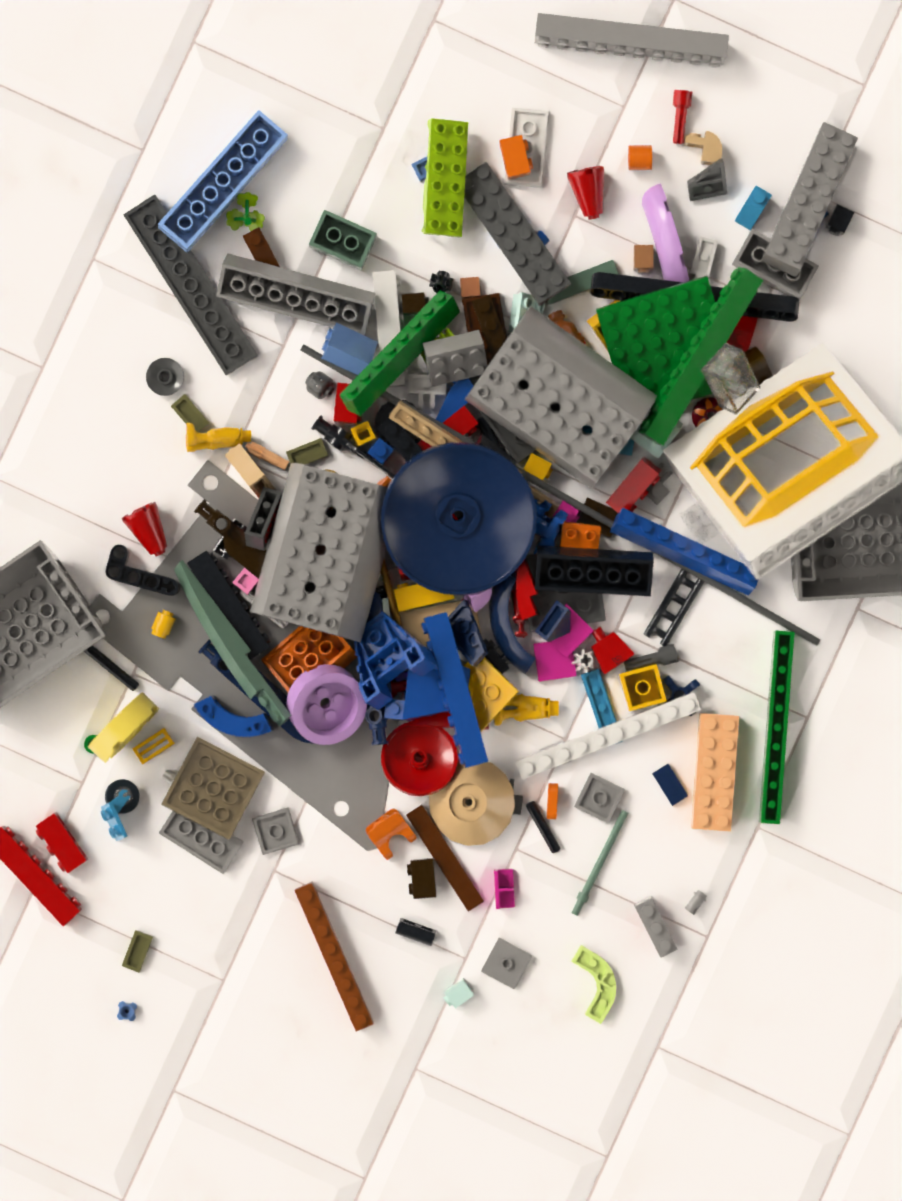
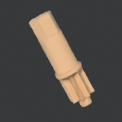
(266, 455)

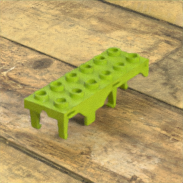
(445, 178)

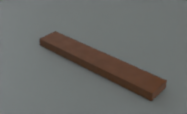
(444, 858)

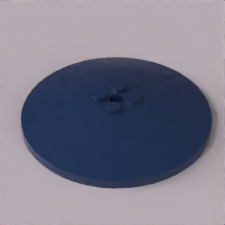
(465, 552)

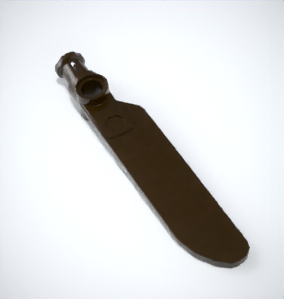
(234, 540)

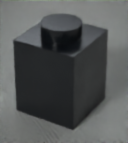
(839, 220)

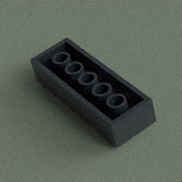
(594, 571)

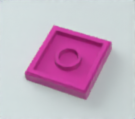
(578, 633)
(552, 663)

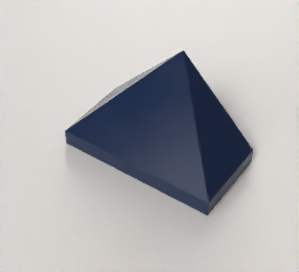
(555, 622)

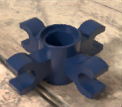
(673, 687)

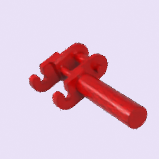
(517, 618)

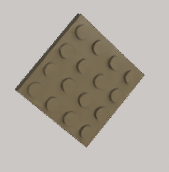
(213, 788)

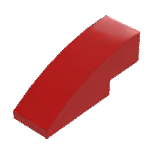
(525, 590)

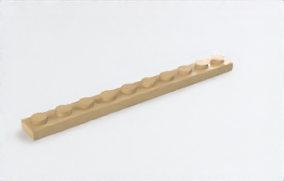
(436, 435)

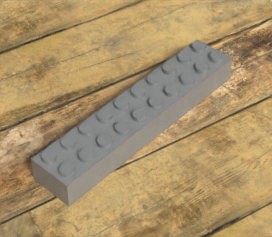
(631, 39)

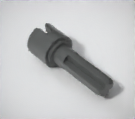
(665, 655)

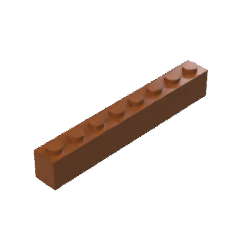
(334, 956)

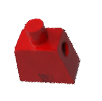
(609, 650)

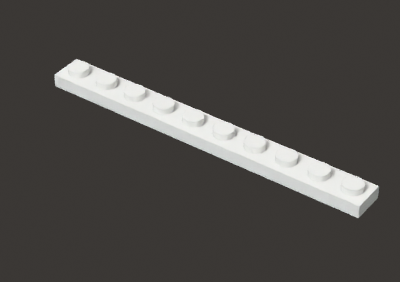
(608, 735)

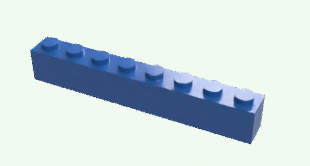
(684, 551)
(455, 689)

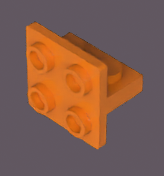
(580, 535)

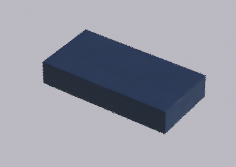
(670, 784)

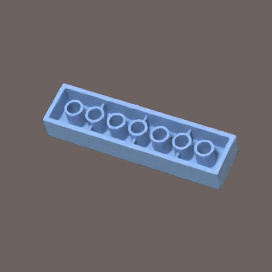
(222, 181)

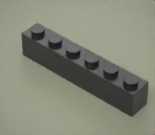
(226, 598)

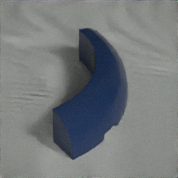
(502, 628)

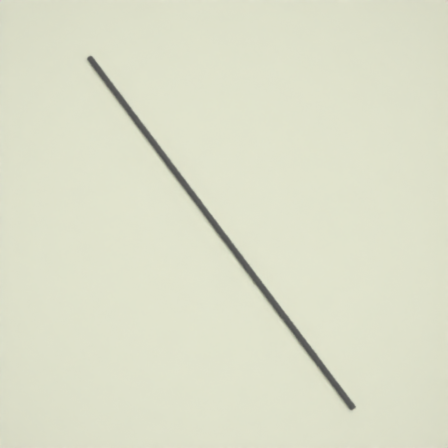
(587, 510)

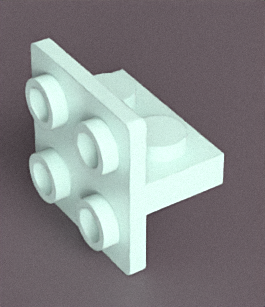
(520, 304)

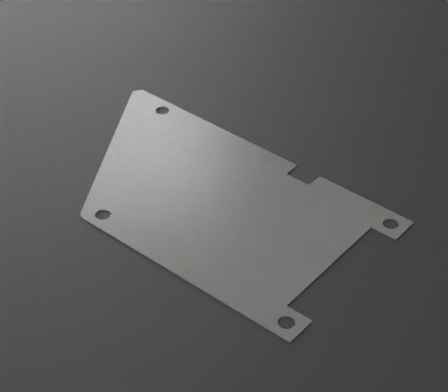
(314, 772)

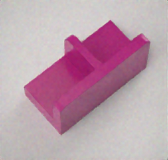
(504, 888)

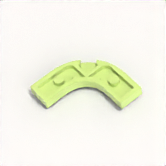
(604, 980)

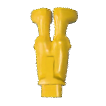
(215, 438)
(528, 709)

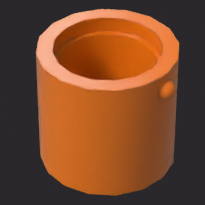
(639, 157)

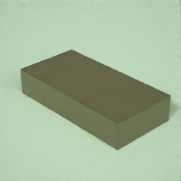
(189, 413)
(308, 452)
(137, 951)

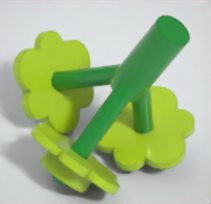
(251, 219)

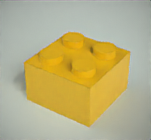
(642, 687)

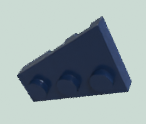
(467, 634)

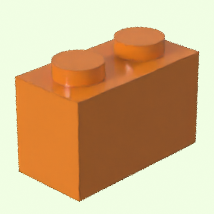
(515, 157)

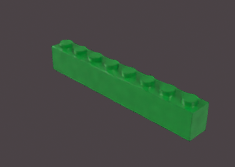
(399, 353)

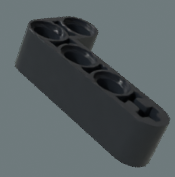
(143, 576)

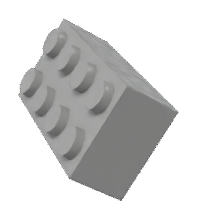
(750, 258)

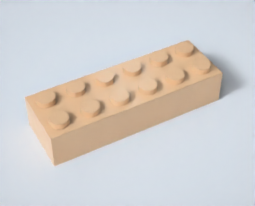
(715, 772)

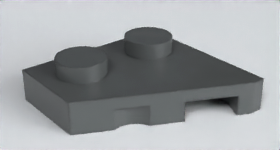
(709, 182)

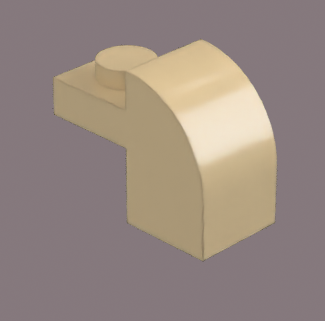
(710, 146)

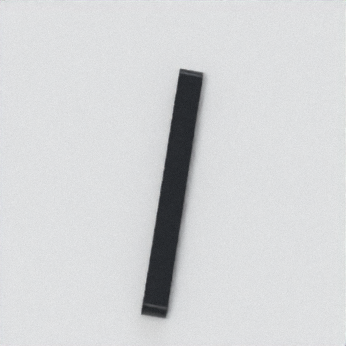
(626, 287)

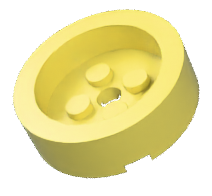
(123, 727)

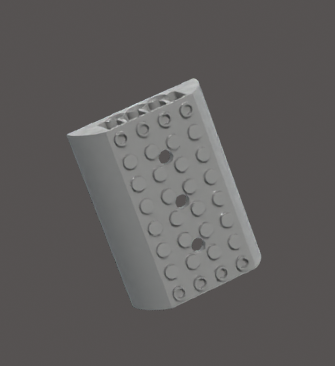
(577, 379)
(850, 566)
(348, 569)
(44, 641)

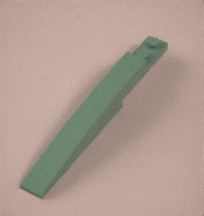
(229, 645)

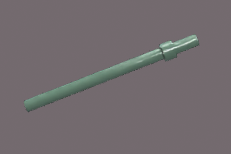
(582, 896)

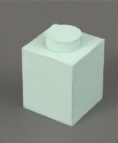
(458, 993)

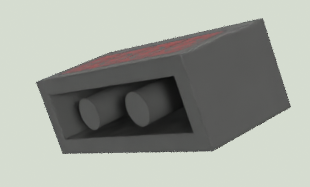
(263, 519)

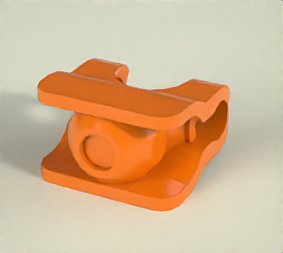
(385, 827)

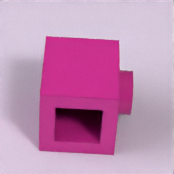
(571, 511)

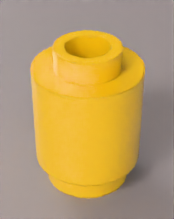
(163, 624)

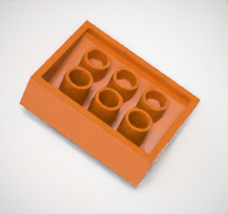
(305, 651)

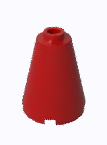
(588, 190)
(147, 528)

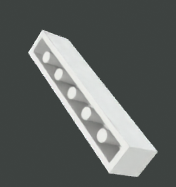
(388, 313)

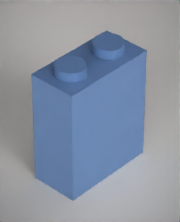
(348, 349)

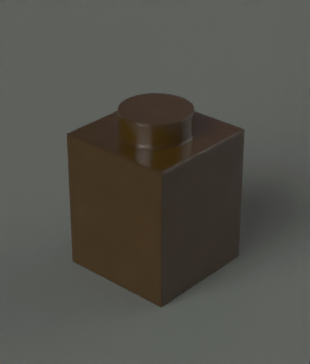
(413, 303)

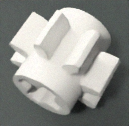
(586, 656)

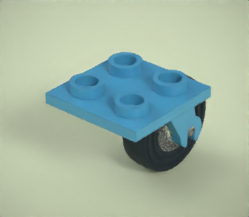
(120, 798)

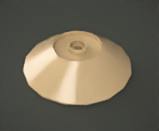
(490, 808)

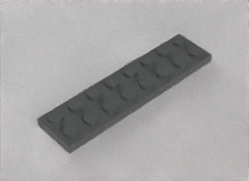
(514, 234)

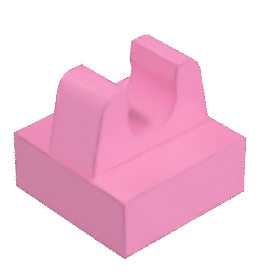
(246, 581)

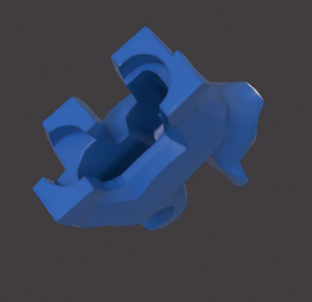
(547, 527)

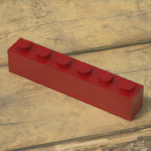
(36, 878)

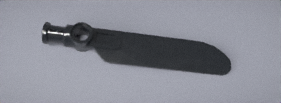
(340, 438)

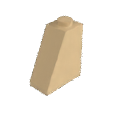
(248, 469)

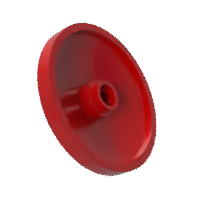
(419, 759)

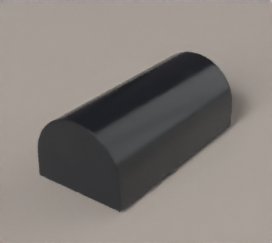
(415, 931)

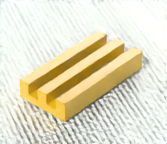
(167, 737)

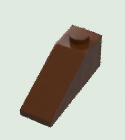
(259, 247)

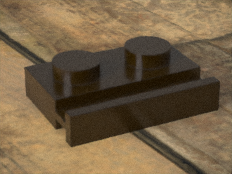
(602, 509)

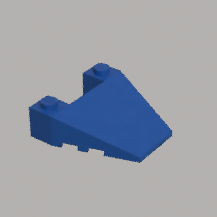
(385, 654)
(421, 697)

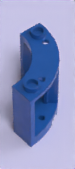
(231, 723)

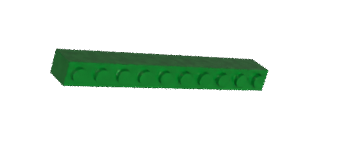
(711, 337)
(776, 727)

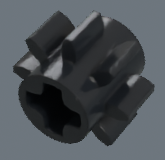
(441, 281)

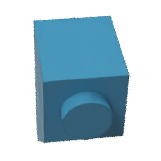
(753, 207)

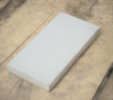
(534, 127)

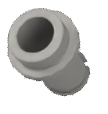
(696, 902)

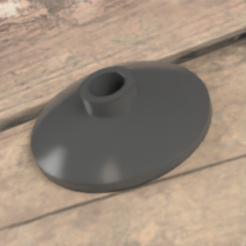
(158, 369)

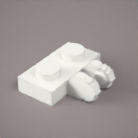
(422, 385)

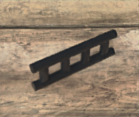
(675, 619)

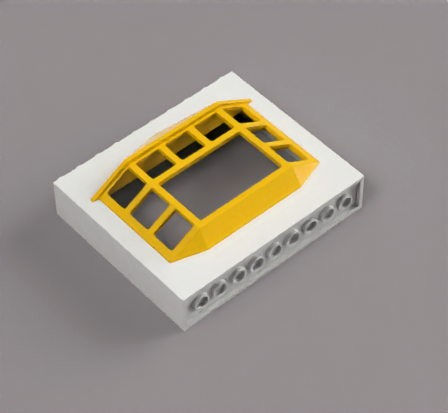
(815, 497)

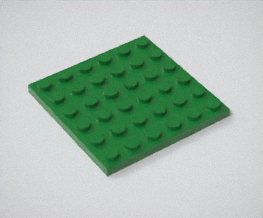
(654, 331)

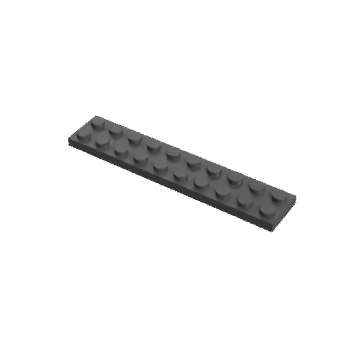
(191, 288)

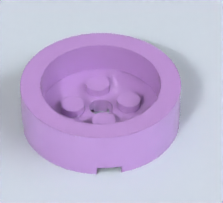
(337, 718)

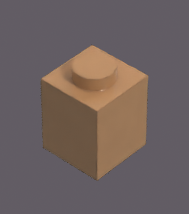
(643, 258)

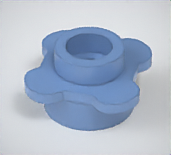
(127, 1016)

